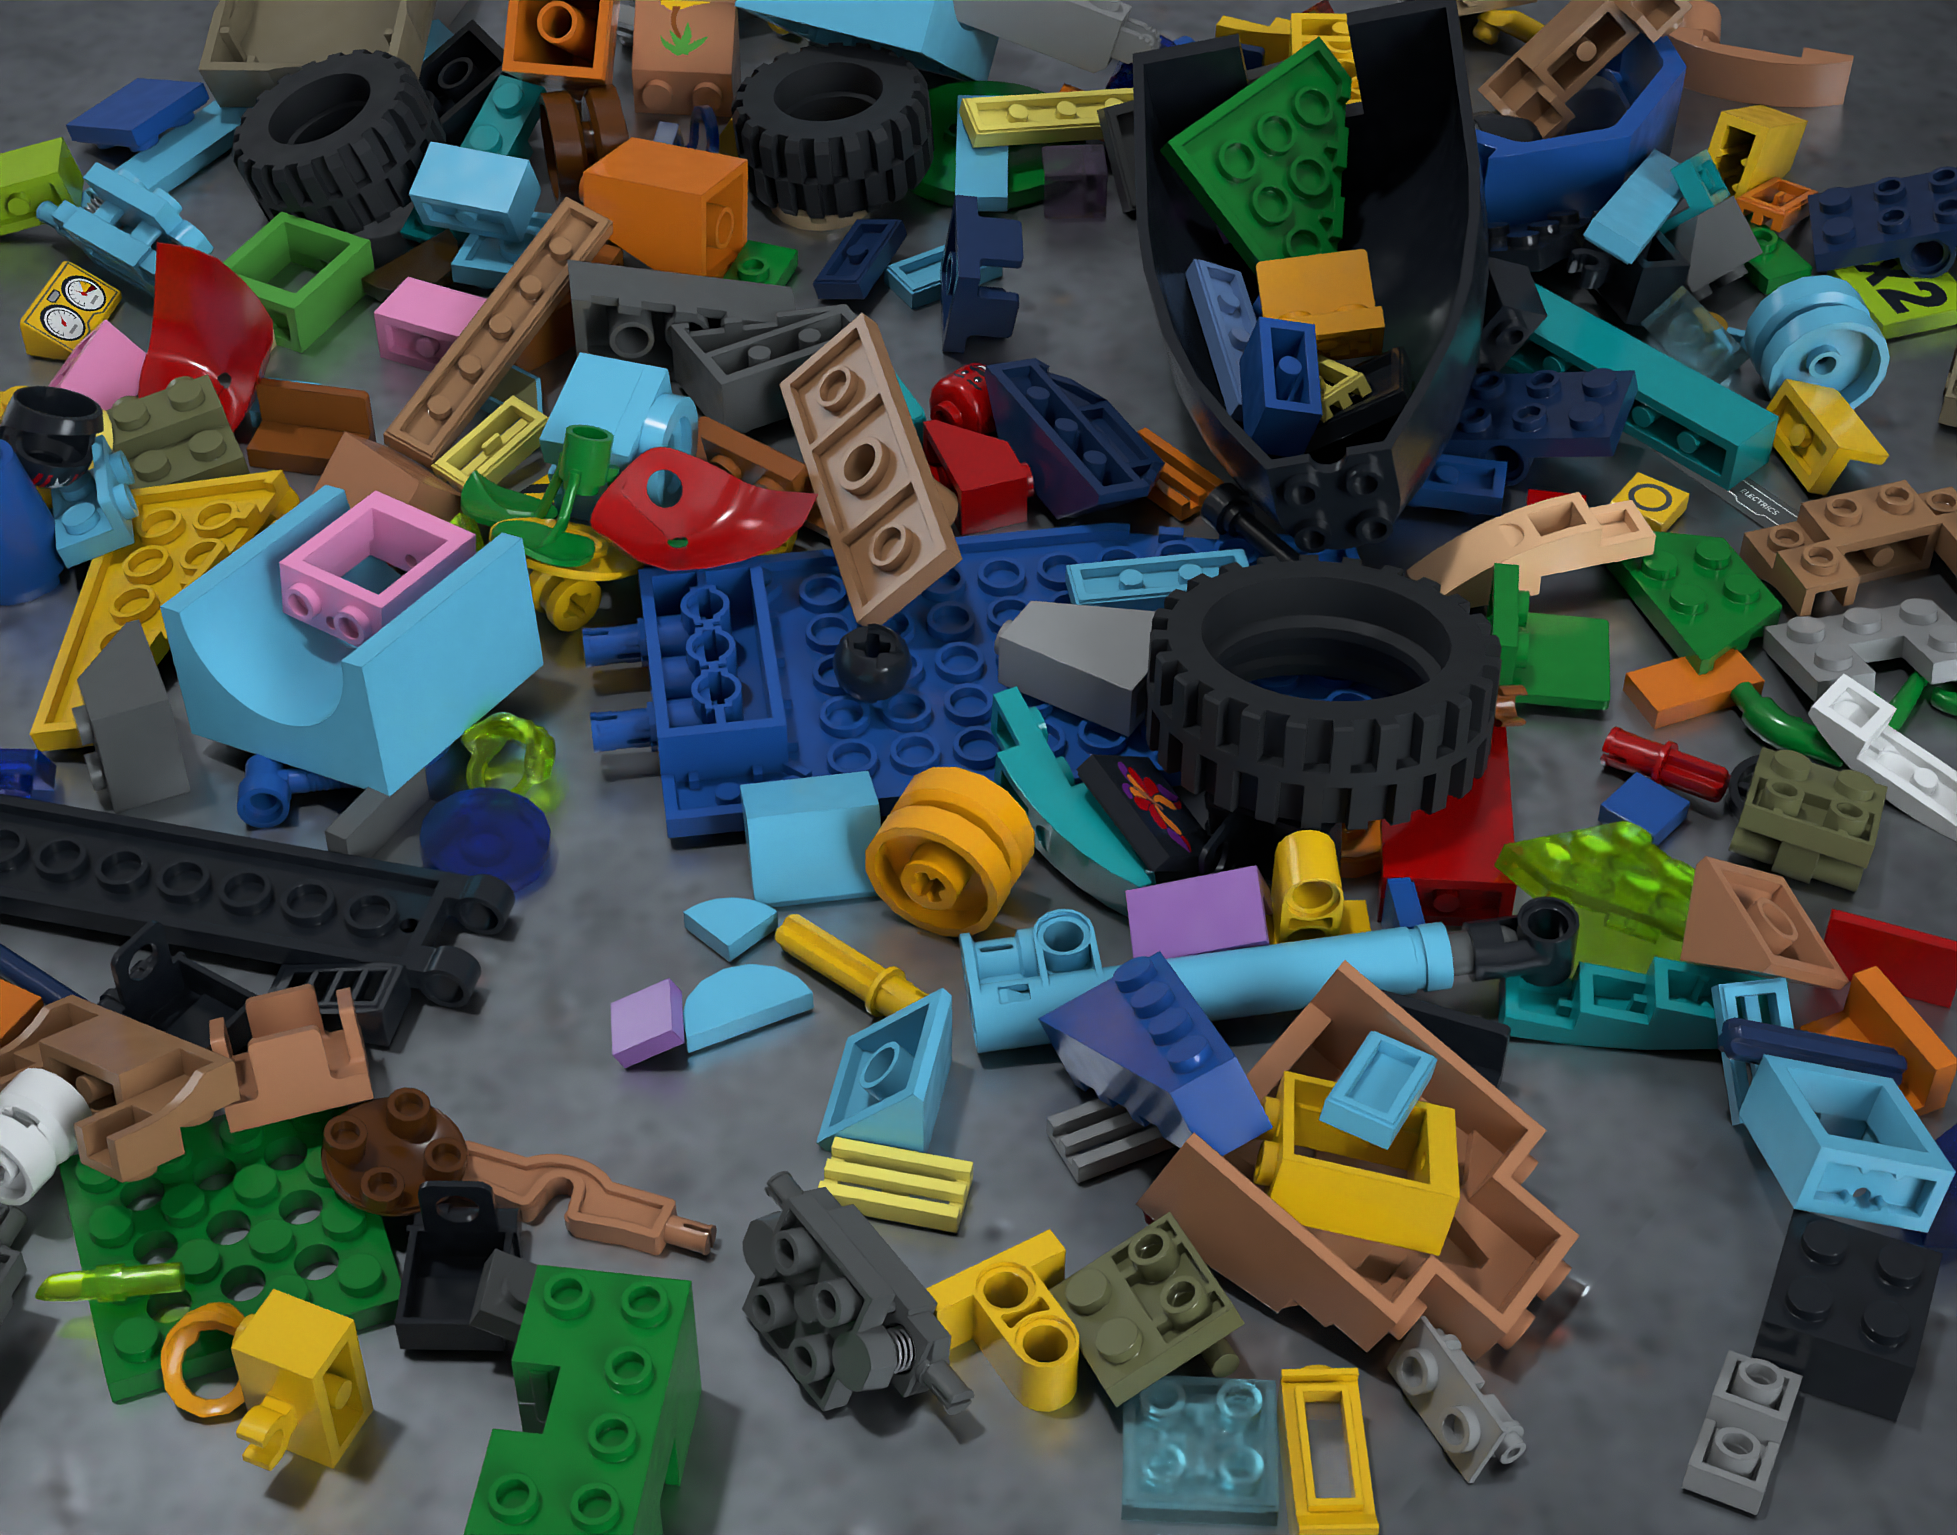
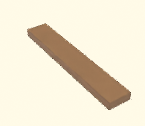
(497, 334)

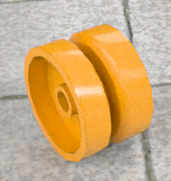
(950, 851)

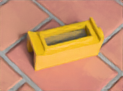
(1324, 1452)

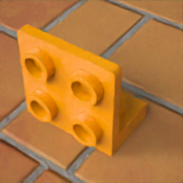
(1328, 292)

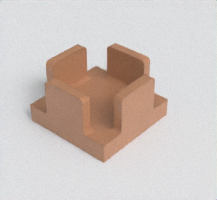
(292, 1059)

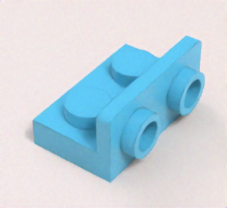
(96, 509)

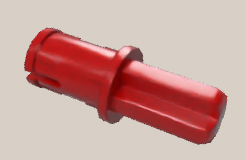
(1665, 765)

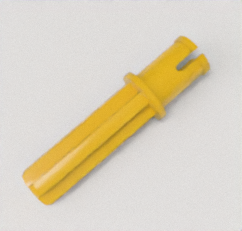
(880, 987)

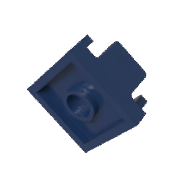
(970, 244)

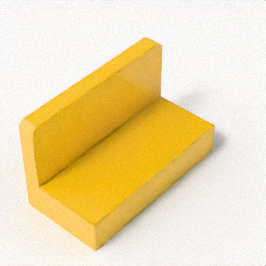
(1820, 434)

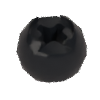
(872, 663)

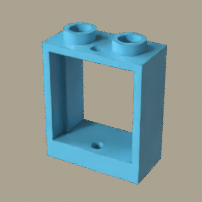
(1856, 1140)

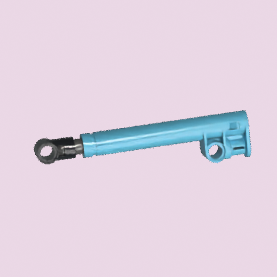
(1058, 959)

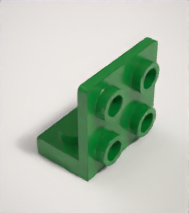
(1551, 655)

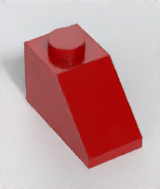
(981, 473)

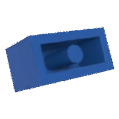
(1281, 386)

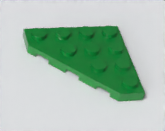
(1274, 159)

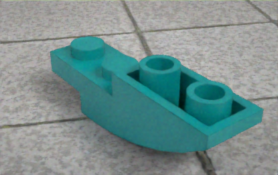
(500, 129)
(1066, 817)

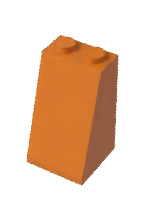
(561, 43)

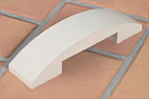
(1858, 731)

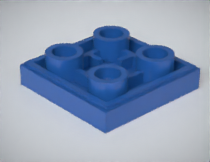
(139, 114)

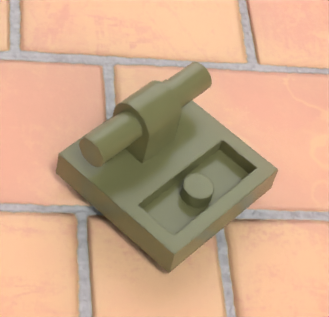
(1809, 819)
(1149, 1311)

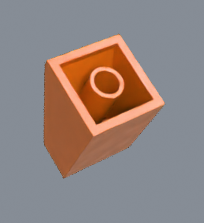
(672, 205)

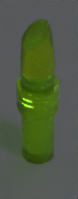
(113, 1282)

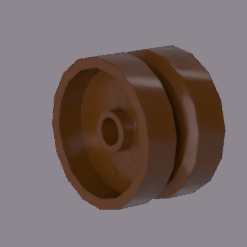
(577, 145)

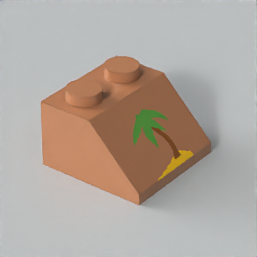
(685, 56)

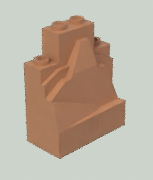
(1498, 1244)

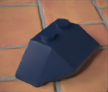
(1071, 439)

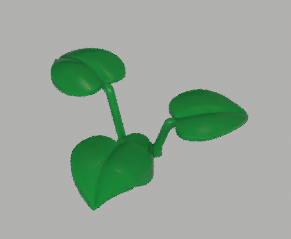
(582, 467)

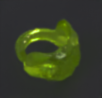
(489, 737)

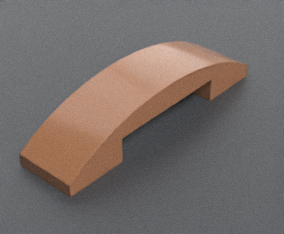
(1762, 76)

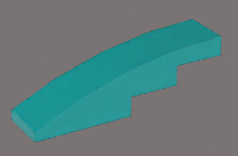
(1622, 1007)

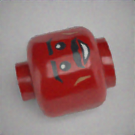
(963, 400)

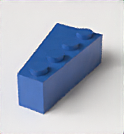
(1158, 1056)

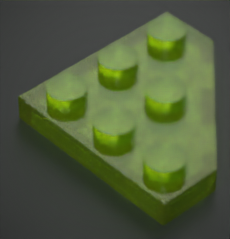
(1607, 872)

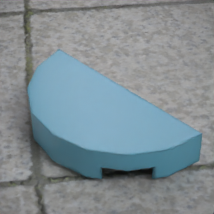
(741, 1001)

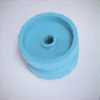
(1818, 336)

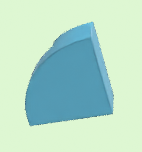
(730, 924)

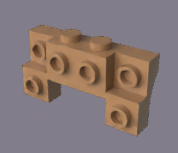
(1570, 53)
(1854, 542)
(131, 1077)

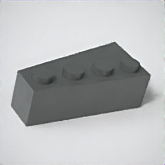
(631, 310)

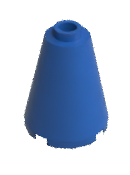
(27, 535)

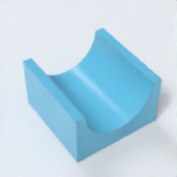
(916, 29)
(341, 708)

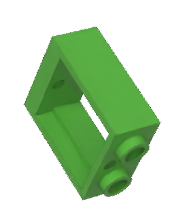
(322, 301)

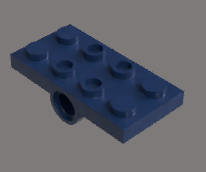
(1888, 220)
(1543, 417)

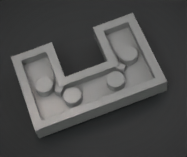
(1823, 648)

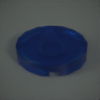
(487, 834)

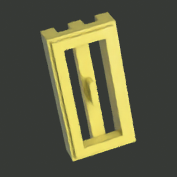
(1345, 381)
(499, 453)
(899, 1175)

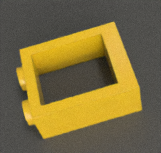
(1352, 1200)

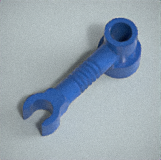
(268, 787)

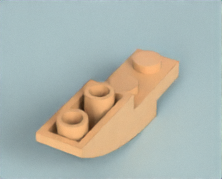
(1542, 540)

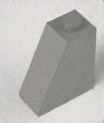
(1080, 660)

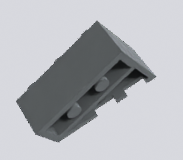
(738, 368)

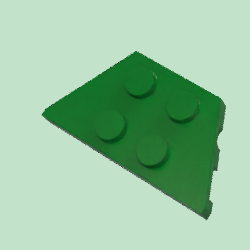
(1698, 596)

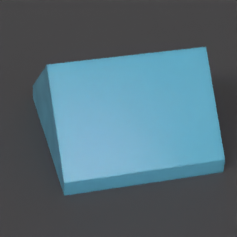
(810, 837)
(893, 1078)

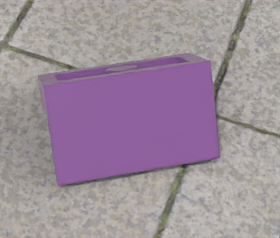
(1200, 914)

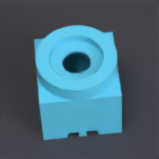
(633, 405)

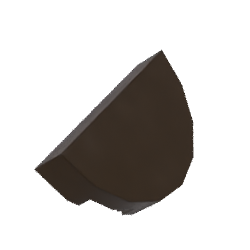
(426, 262)

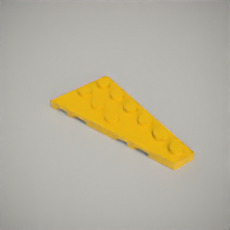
(177, 540)

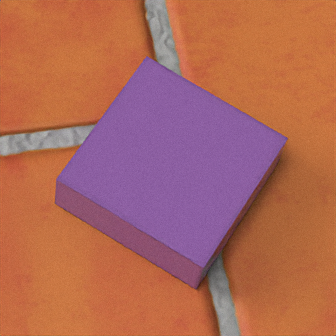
(647, 1023)

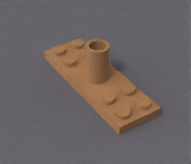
(870, 473)

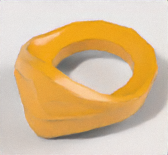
(182, 1336)

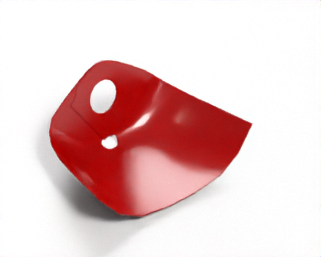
(206, 325)
(716, 514)

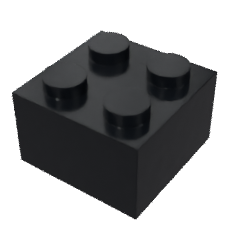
(1848, 1312)

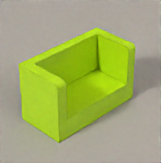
(34, 176)

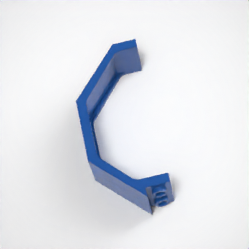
(1588, 167)

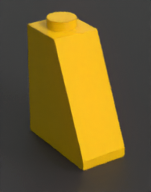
(1754, 146)

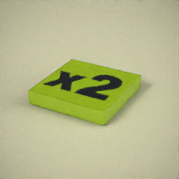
(1902, 302)

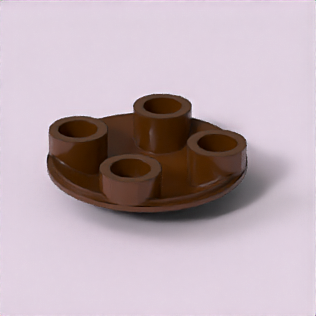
(387, 1148)

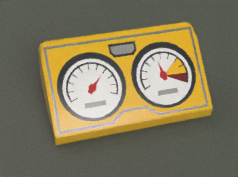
(66, 312)

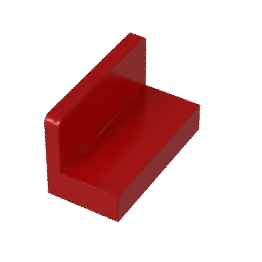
(1913, 961)

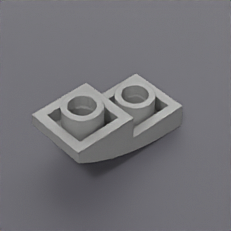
(1742, 1432)

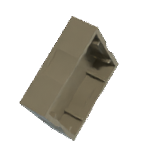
(264, 40)

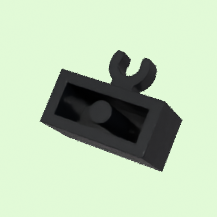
(1636, 287)

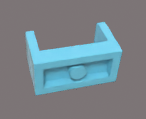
(475, 192)

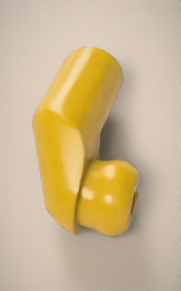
(1508, 21)

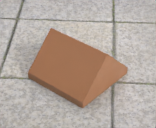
(367, 466)
(1754, 927)

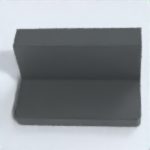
(384, 825)

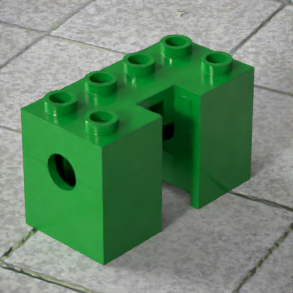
(603, 1407)

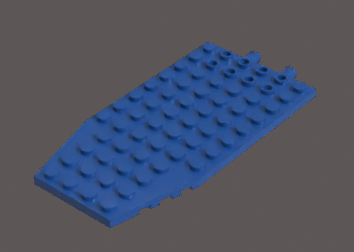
(753, 691)

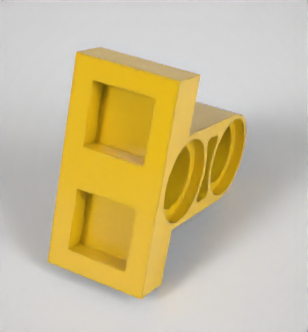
(1309, 892)
(1016, 1320)

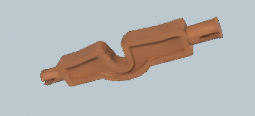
(597, 1206)

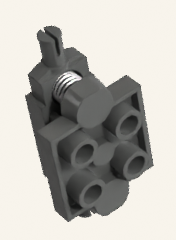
(843, 1303)

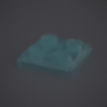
(1201, 1452)

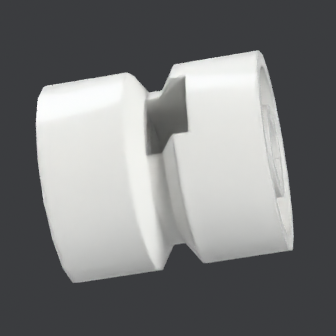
(36, 1131)

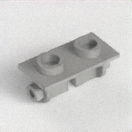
(1449, 1400)

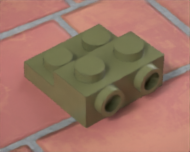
(176, 435)

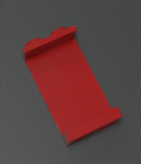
(1456, 849)

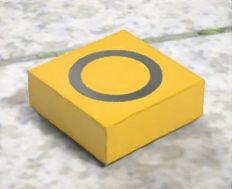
(1655, 500)

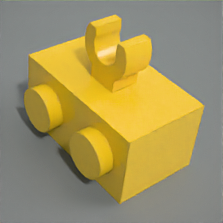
(299, 1382)

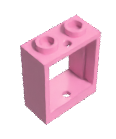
(378, 528)

